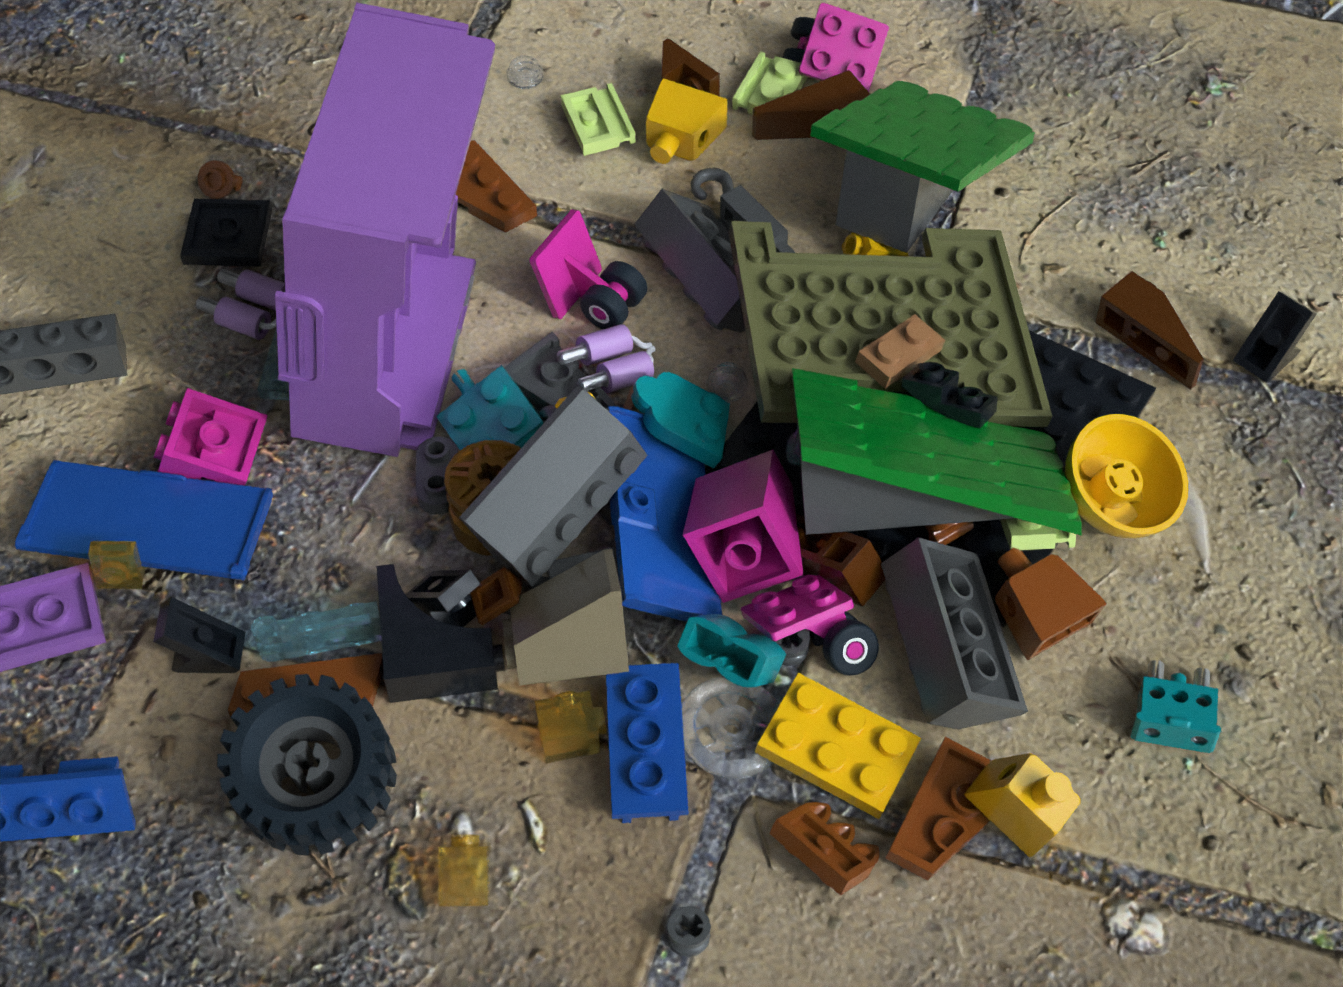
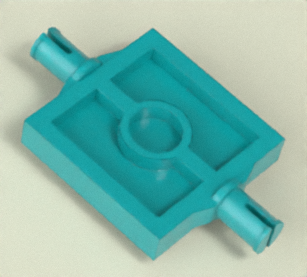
(489, 411)

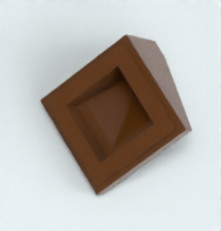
(496, 595)

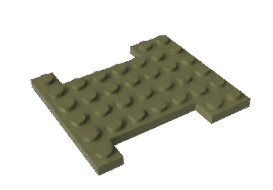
(827, 307)

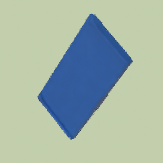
(172, 518)
(649, 521)

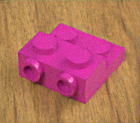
(210, 439)

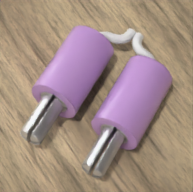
(241, 316)
(608, 345)

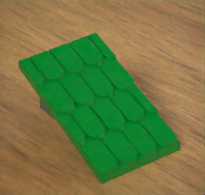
(909, 157)
(897, 463)

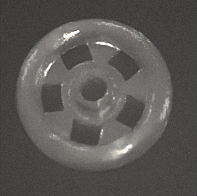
(712, 756)

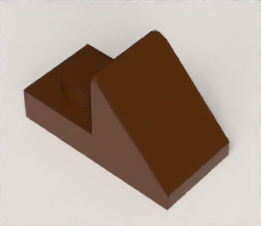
(687, 69)

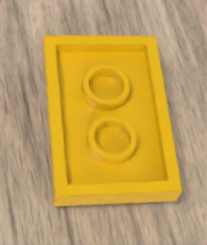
(838, 745)

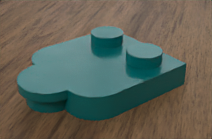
(683, 415)

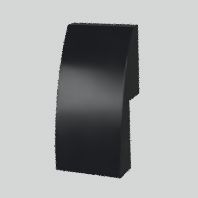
(940, 391)

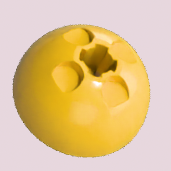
(1126, 477)

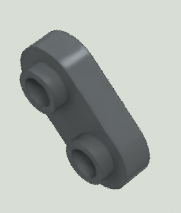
(431, 473)

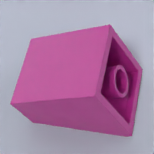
(745, 527)

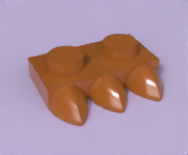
(825, 846)

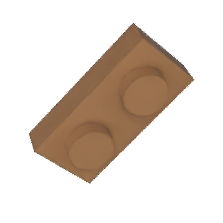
(899, 351)

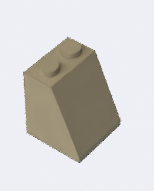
(569, 625)

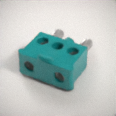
(1176, 711)

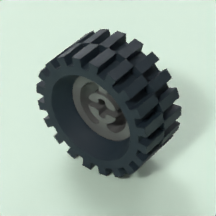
(275, 745)

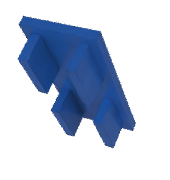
(646, 743)
(78, 800)

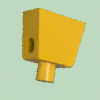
(683, 121)
(1024, 799)

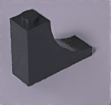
(427, 655)

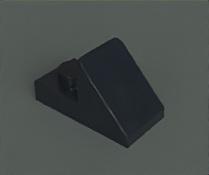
(1275, 337)
(446, 596)
(198, 639)

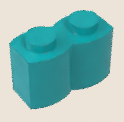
(738, 656)

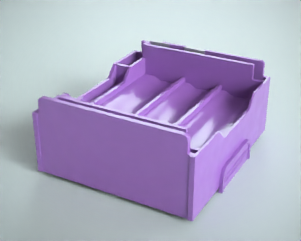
(373, 234)

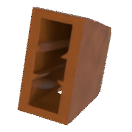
(1044, 601)

